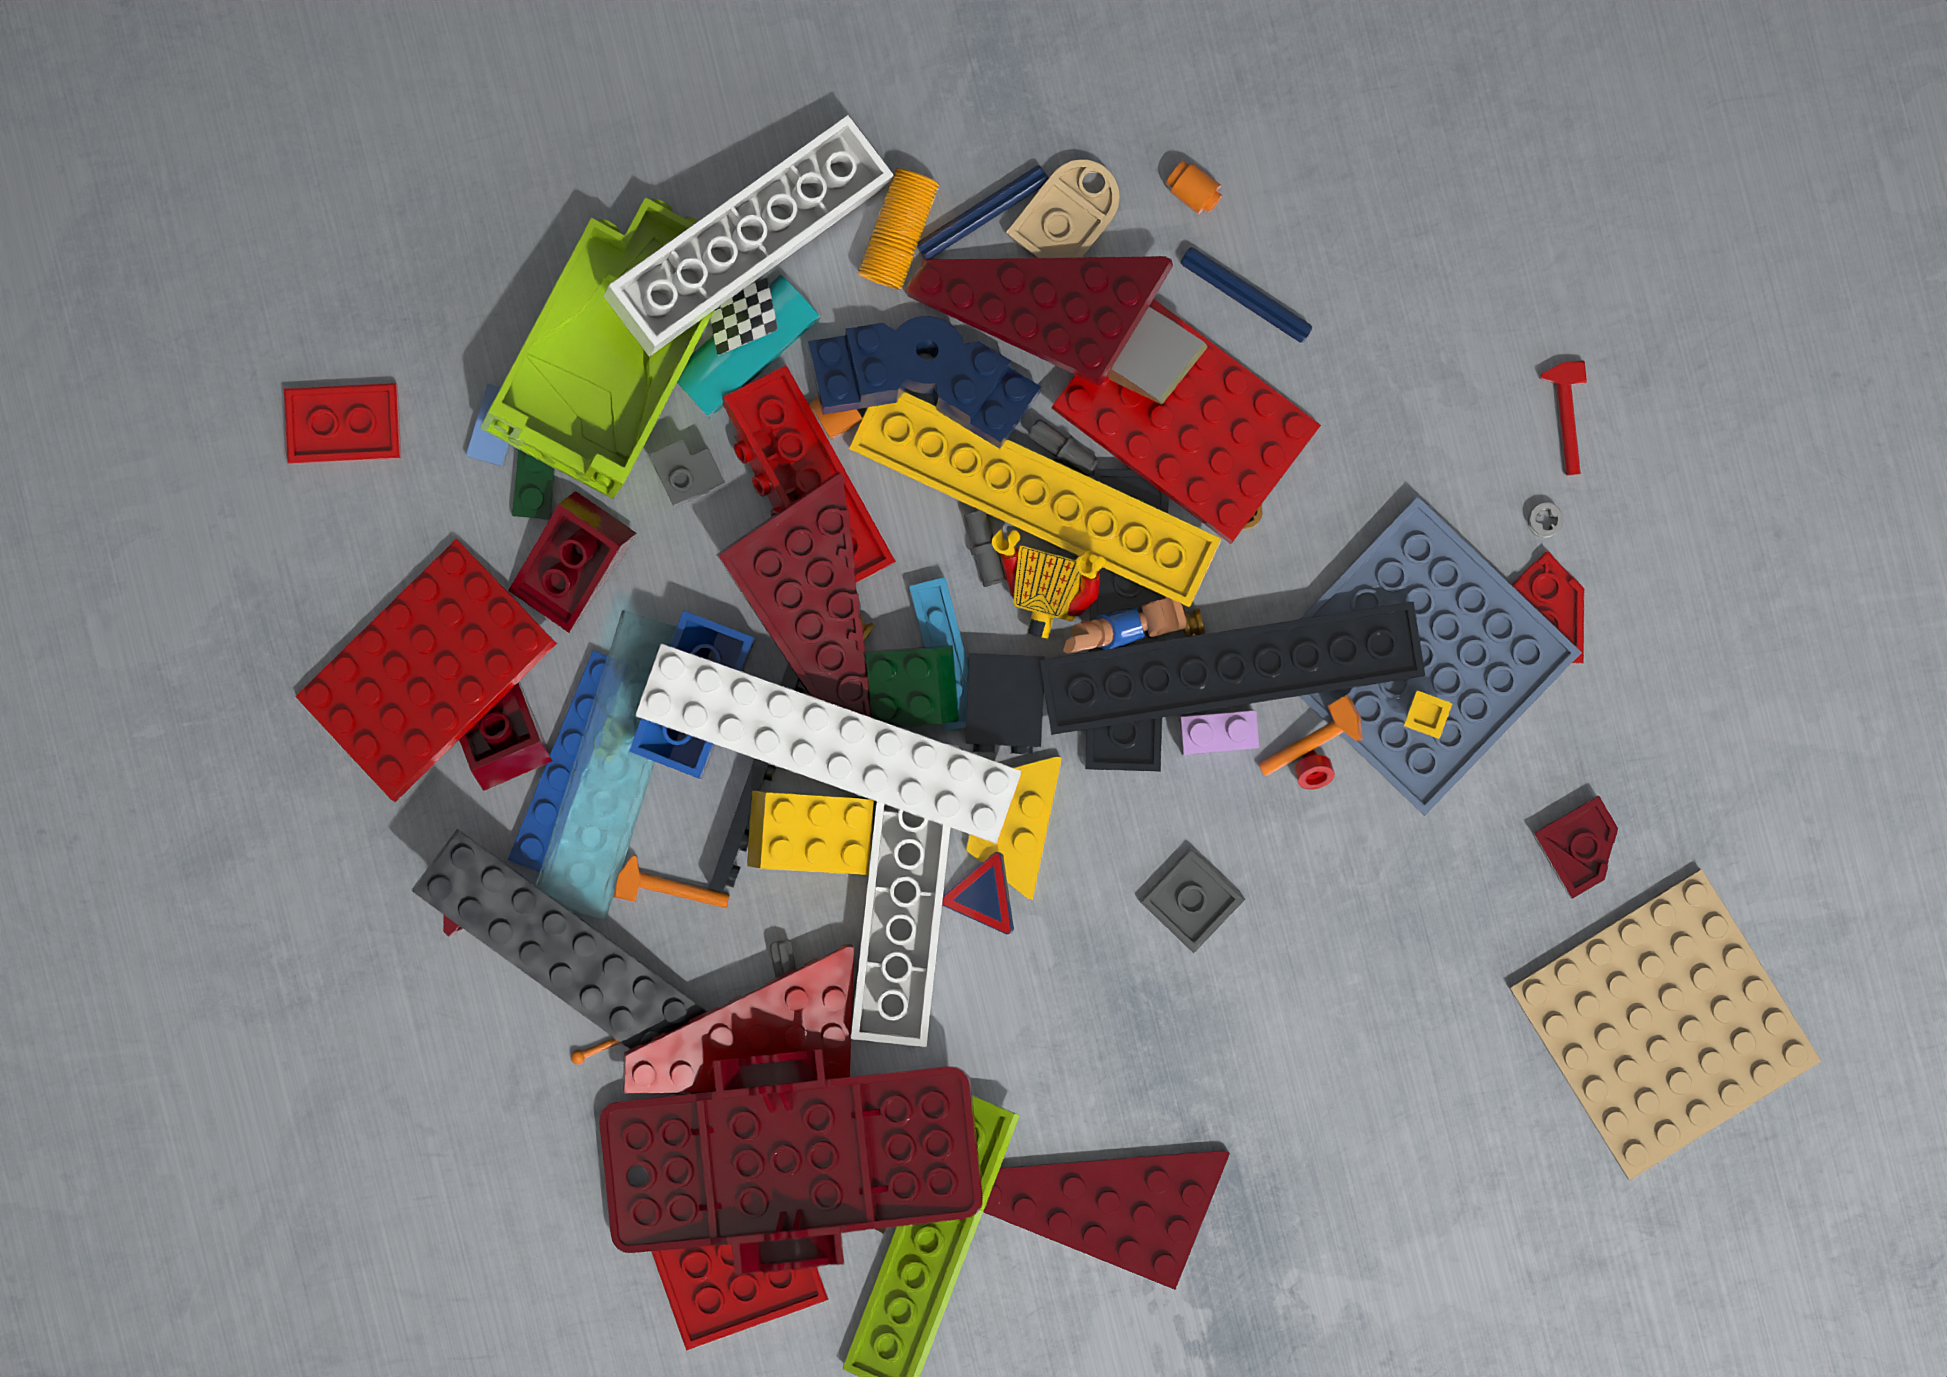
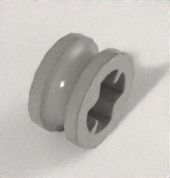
(1537, 528)

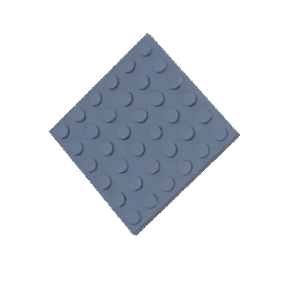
(1477, 646)

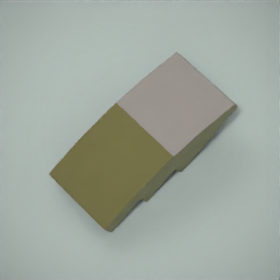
(1156, 357)

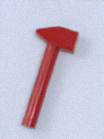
(1564, 376)

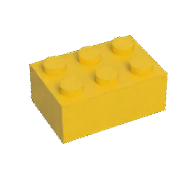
(810, 832)

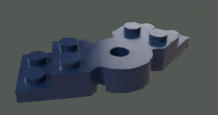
(968, 380)

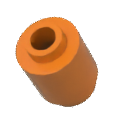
(1194, 187)

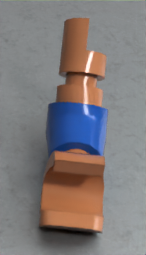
(1127, 626)

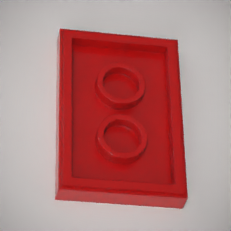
(342, 423)

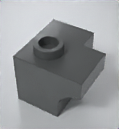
(685, 474)

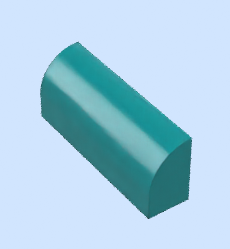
(713, 376)

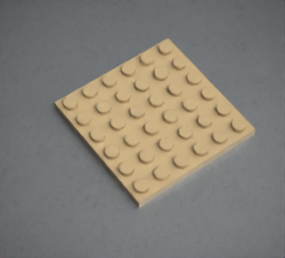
(1665, 1024)

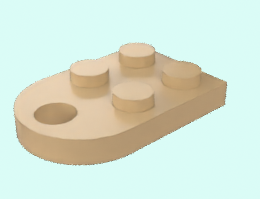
(1065, 217)

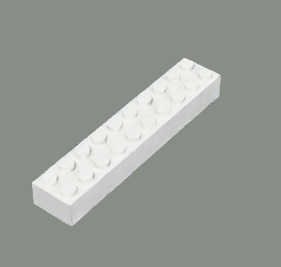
(828, 743)

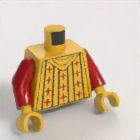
(1047, 582)

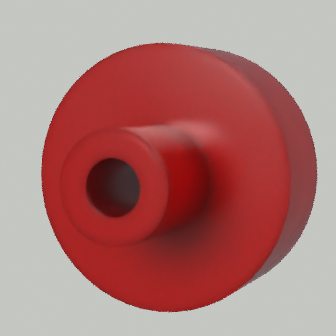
(1314, 771)

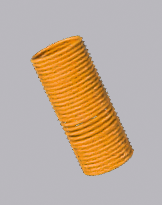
(903, 221)

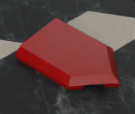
(1556, 597)

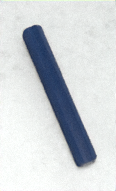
(982, 212)
(1246, 294)

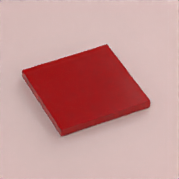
(717, 1303)

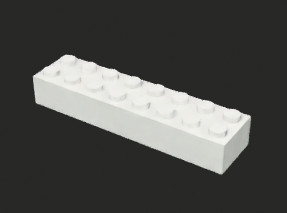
(748, 235)
(900, 928)

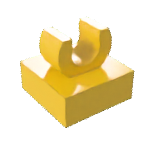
(1427, 714)

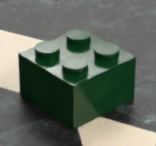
(913, 686)

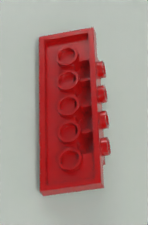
(794, 455)

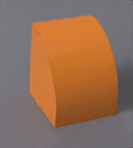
(835, 423)

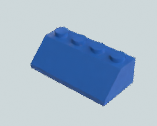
(710, 642)

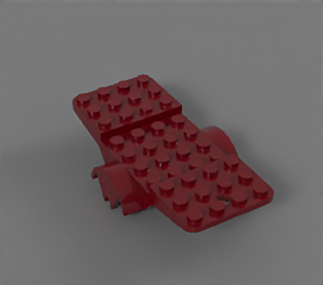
(790, 1160)

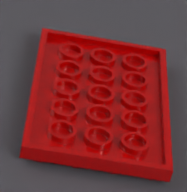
(1210, 444)
(425, 670)

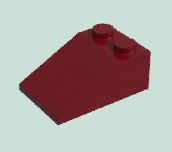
(571, 560)
(505, 741)

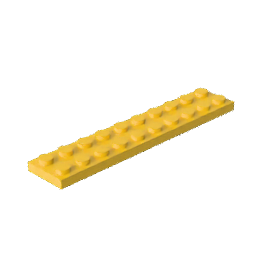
(1039, 497)

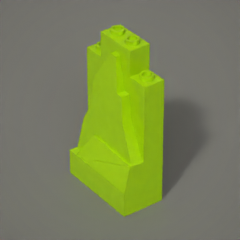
(582, 382)

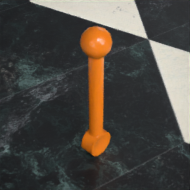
(579, 1056)

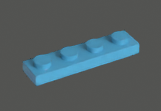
(940, 628)

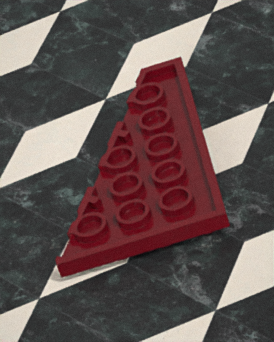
(1054, 308)
(804, 592)
(1120, 1210)

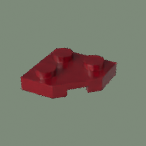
(1579, 845)

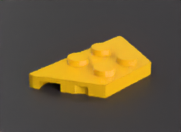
(1024, 826)

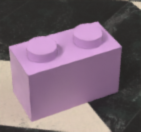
(1219, 732)

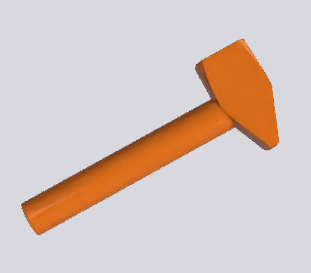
(1345, 720)
(631, 879)

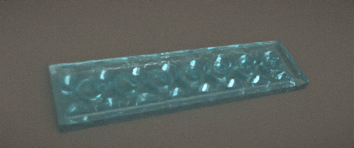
(605, 778)

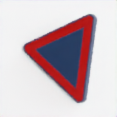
(984, 895)

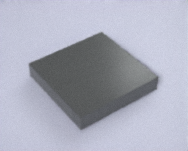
(1192, 900)

